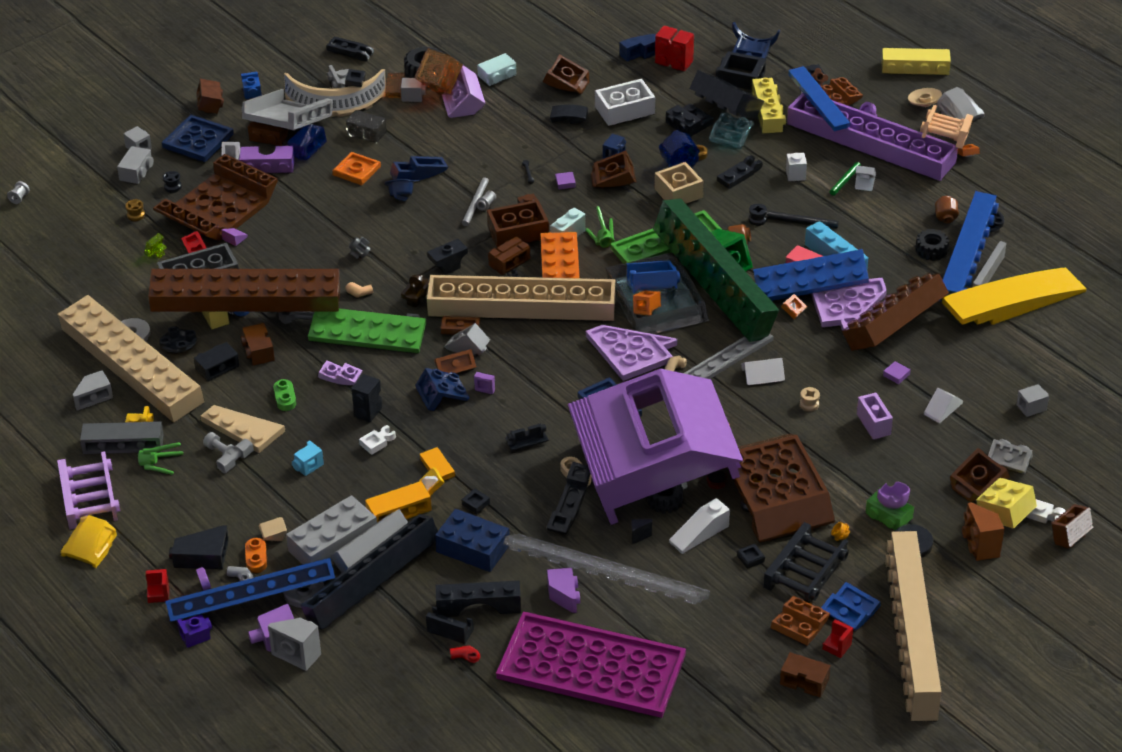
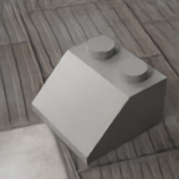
(295, 642)

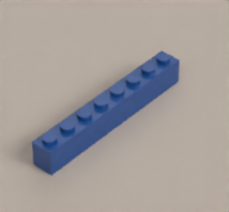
(970, 242)
(250, 589)

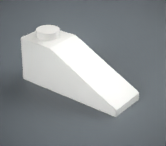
(701, 526)

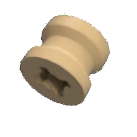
(809, 399)

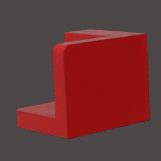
(157, 586)
(839, 639)

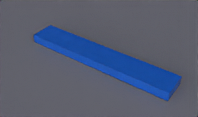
(819, 98)

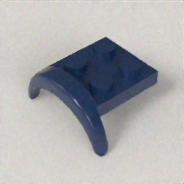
(752, 46)

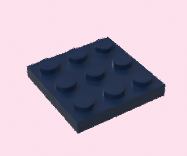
(197, 138)

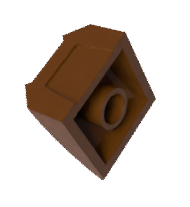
(567, 76)
(613, 171)
(976, 475)

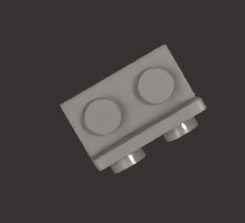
(337, 78)
(1010, 456)

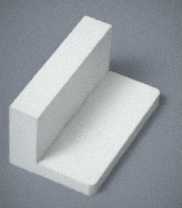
(763, 371)

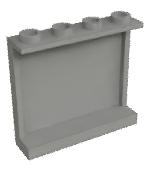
(276, 111)

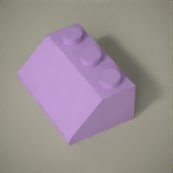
(465, 96)

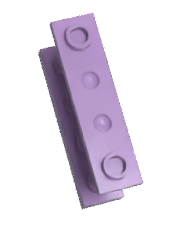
(69, 486)

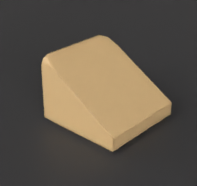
(273, 530)

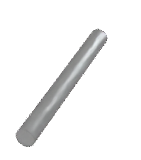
(472, 207)

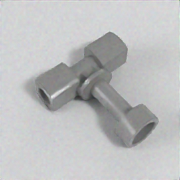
(230, 452)

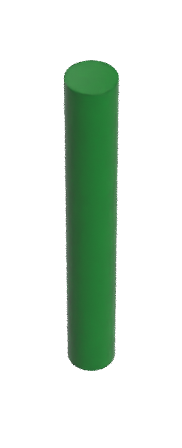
(844, 179)

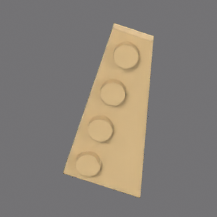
(241, 426)

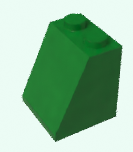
(736, 245)

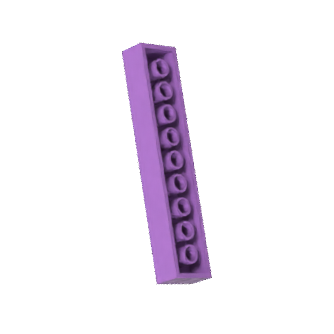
(878, 138)

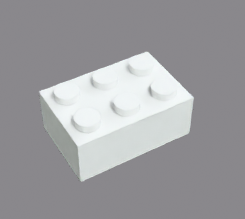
(625, 102)

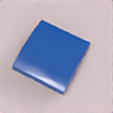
(851, 606)

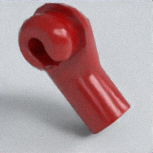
(466, 652)

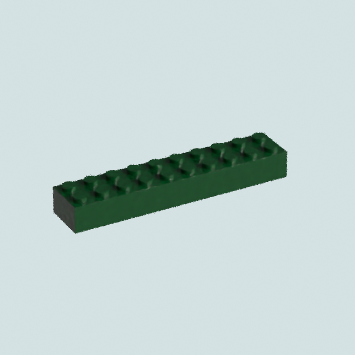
(715, 270)

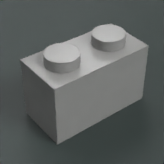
(135, 165)

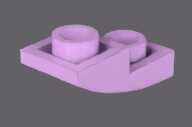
(340, 375)

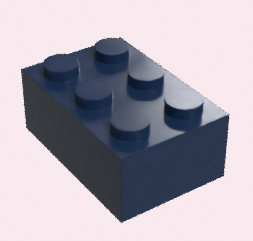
(472, 540)

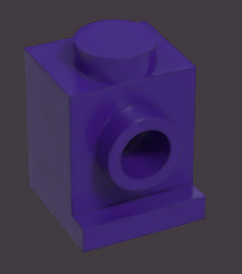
(194, 630)

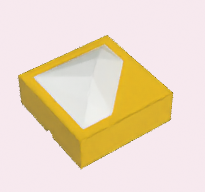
(432, 480)

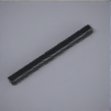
(801, 219)

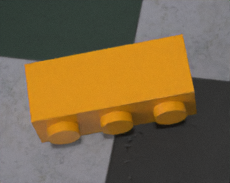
(409, 499)

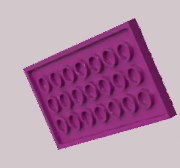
(591, 664)

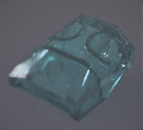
(730, 131)

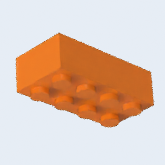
(559, 255)

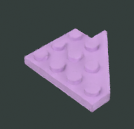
(847, 303)
(629, 350)

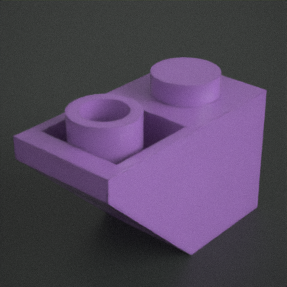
(562, 588)

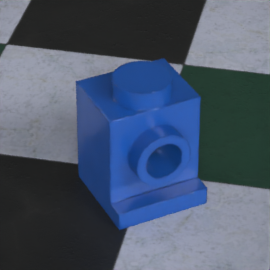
(251, 85)

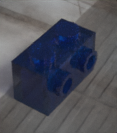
(307, 141)

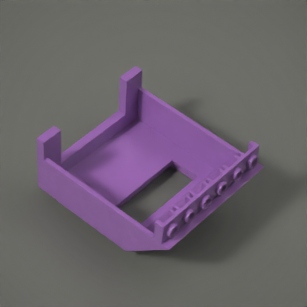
(618, 448)

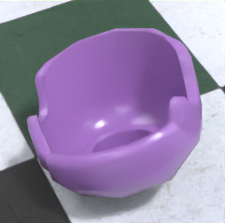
(894, 496)

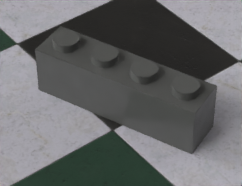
(121, 437)

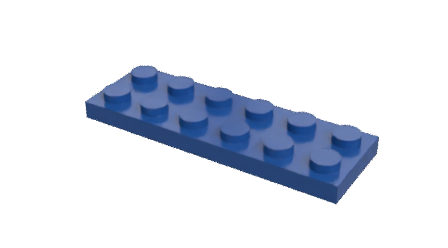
(812, 275)

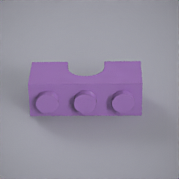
(278, 162)

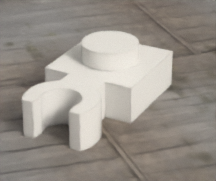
(376, 441)

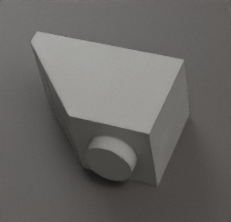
(469, 338)
(92, 390)

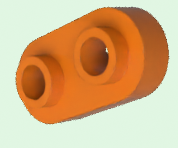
(256, 555)

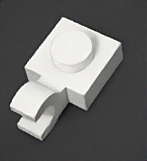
(1045, 512)

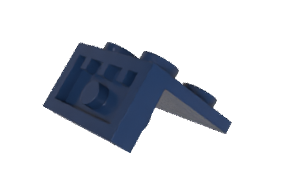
(436, 384)

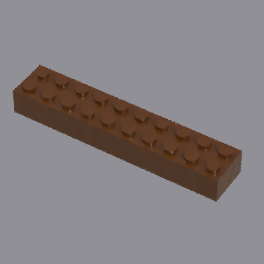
(244, 290)

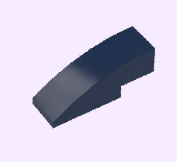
(637, 46)
(418, 168)

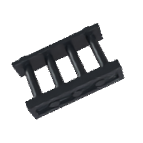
(794, 550)

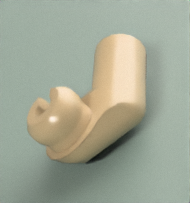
(676, 362)

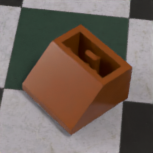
(983, 532)

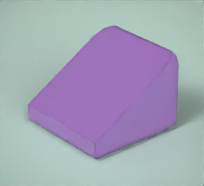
(233, 236)

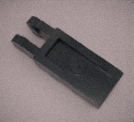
(350, 48)
(739, 172)

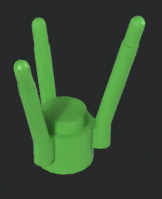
(604, 236)
(148, 457)

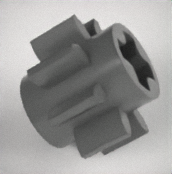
(359, 247)

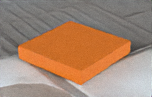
(356, 168)

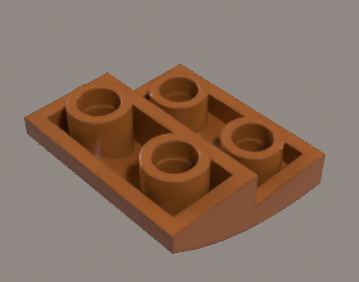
(842, 91)
(800, 620)

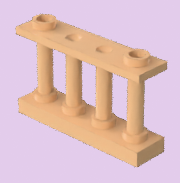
(947, 126)

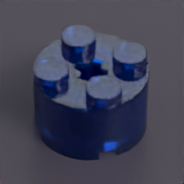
(679, 149)

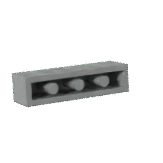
(368, 540)

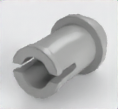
(484, 202)

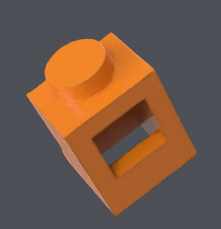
(646, 302)

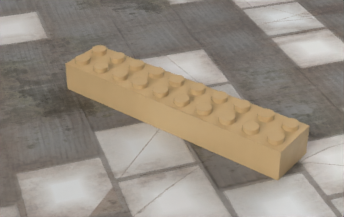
(521, 297)
(131, 358)
(914, 627)

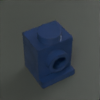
(613, 145)

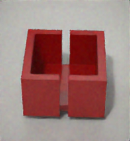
(676, 52)

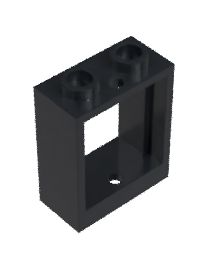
(744, 62)

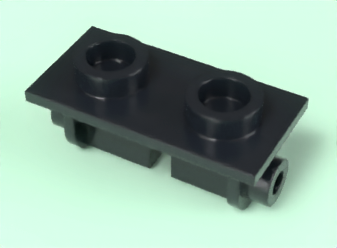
(520, 438)

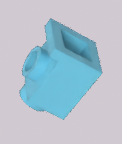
(308, 459)

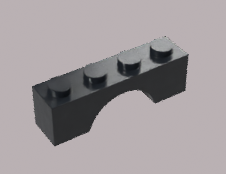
(501, 595)

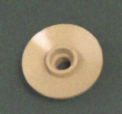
(924, 97)

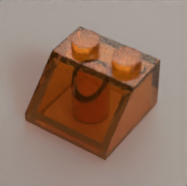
(438, 71)

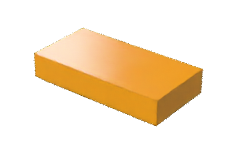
(435, 459)

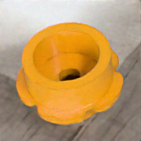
(840, 531)

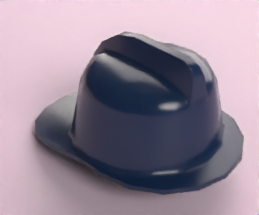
(400, 188)

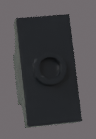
(448, 256)

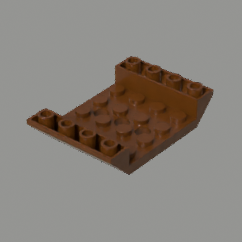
(222, 200)
(786, 501)

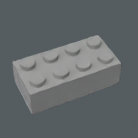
(329, 531)

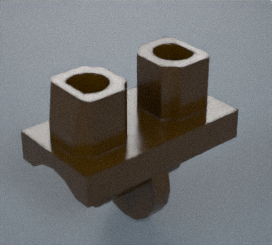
(415, 290)

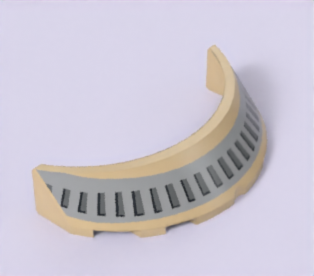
(345, 99)

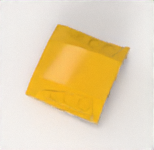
(90, 541)

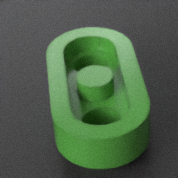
(284, 395)

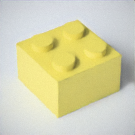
(1009, 500)

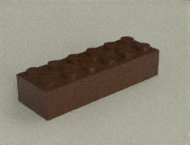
(894, 311)

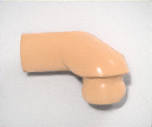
(358, 291)

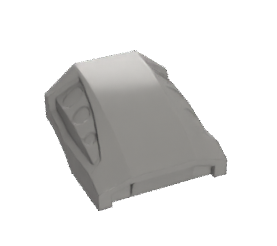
(958, 104)

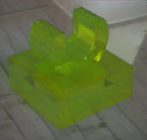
(156, 246)

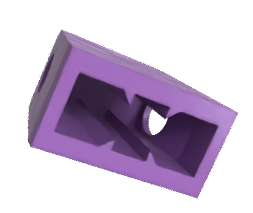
(262, 634)

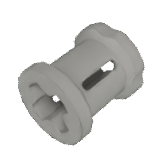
(18, 192)

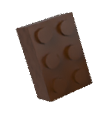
(518, 220)

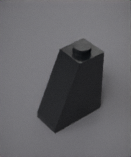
(201, 549)

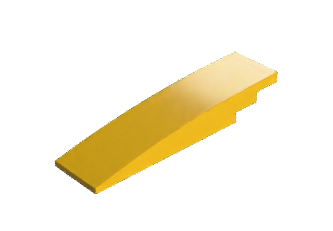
(1012, 296)

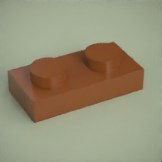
(456, 362)

